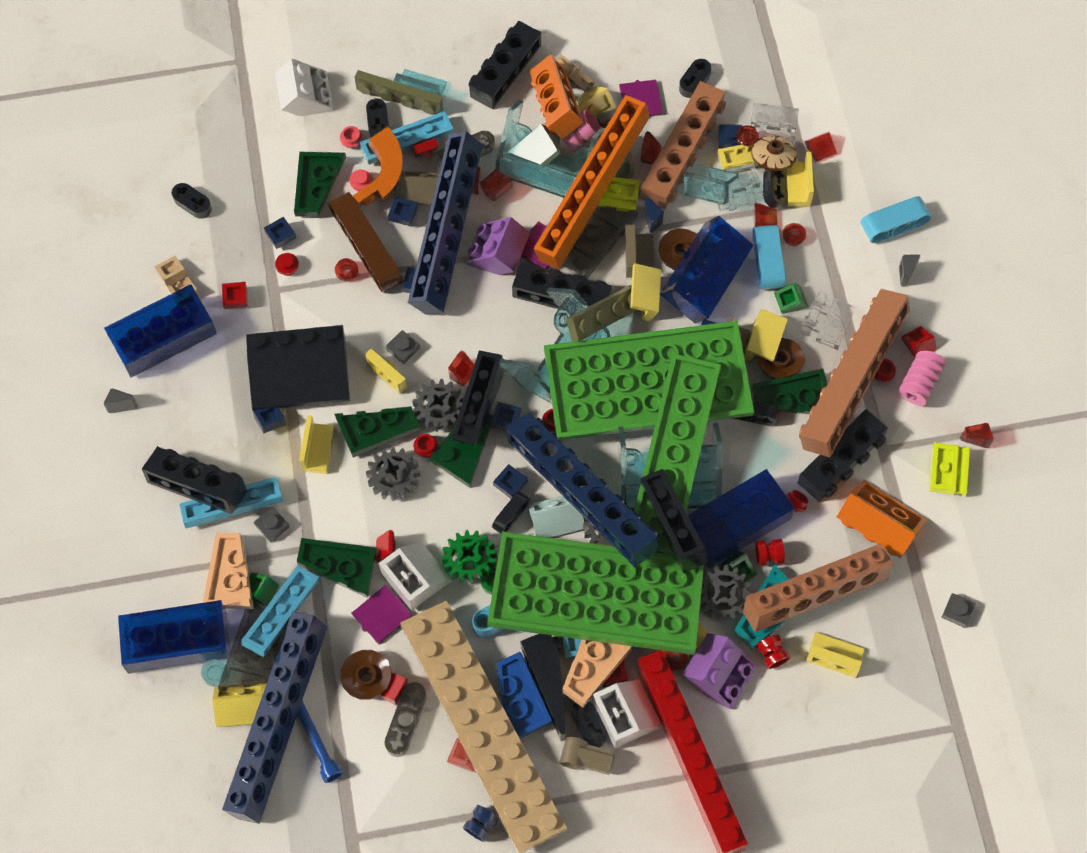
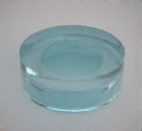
(212, 672)

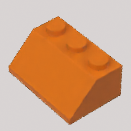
(881, 518)

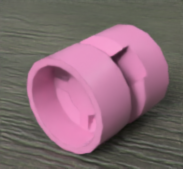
(582, 133)

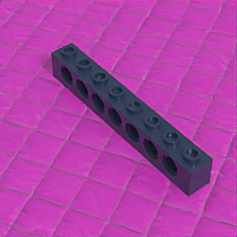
(445, 223)
(538, 453)
(275, 718)

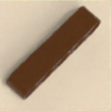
(365, 242)

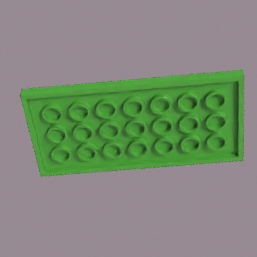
(623, 378)
(594, 594)

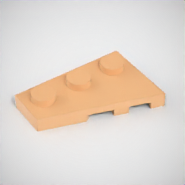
(229, 573)
(591, 668)

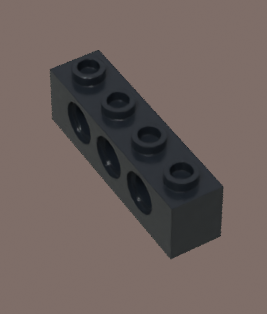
(491, 91)
(530, 273)
(865, 427)
(194, 479)

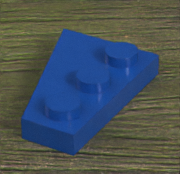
(521, 696)

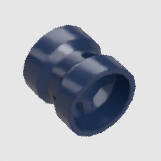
(480, 823)

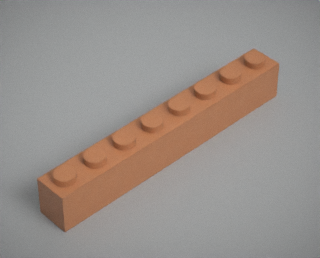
(854, 373)

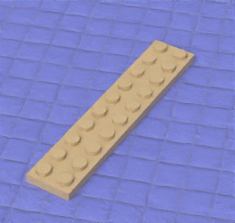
(483, 728)

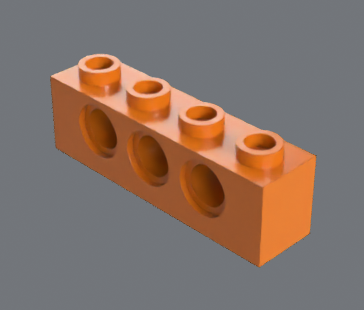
(555, 97)

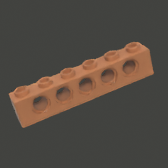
(704, 98)
(817, 587)

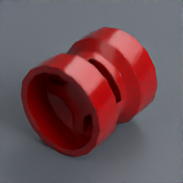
(771, 552)
(773, 651)

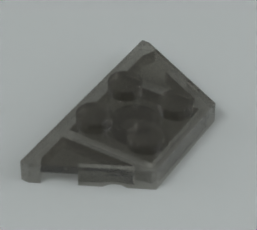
(599, 237)
(244, 665)

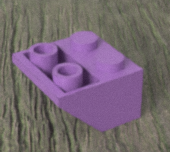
(497, 246)
(719, 670)

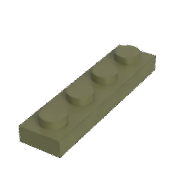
(398, 92)
(600, 314)

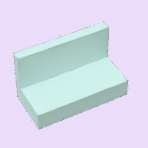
(554, 517)

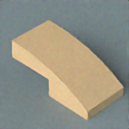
(174, 275)

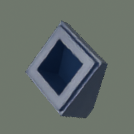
(653, 215)

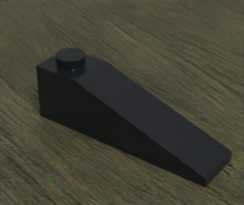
(479, 397)
(674, 521)
(544, 663)

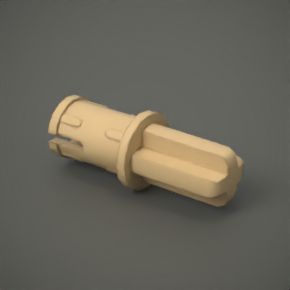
(575, 74)

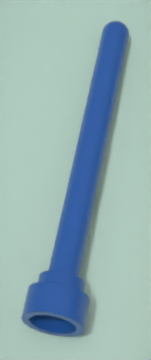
(329, 769)

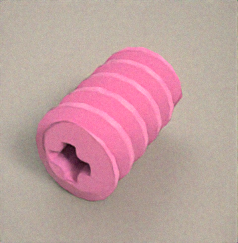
(921, 377)

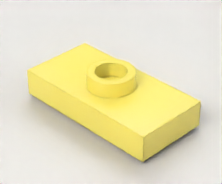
(735, 156)
(386, 371)

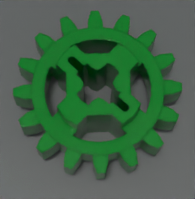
(469, 557)

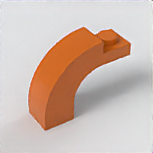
(390, 156)

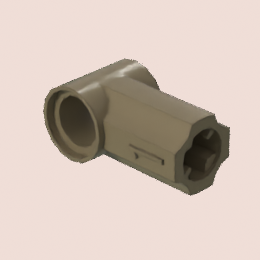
(579, 755)

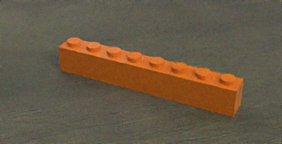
(592, 182)

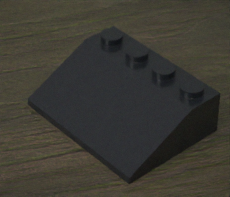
(298, 367)

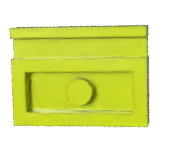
(621, 194)
(949, 469)

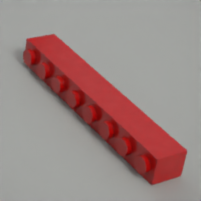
(691, 754)

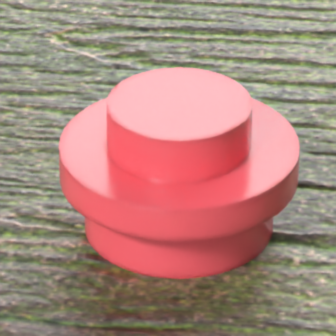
(351, 137)
(360, 179)

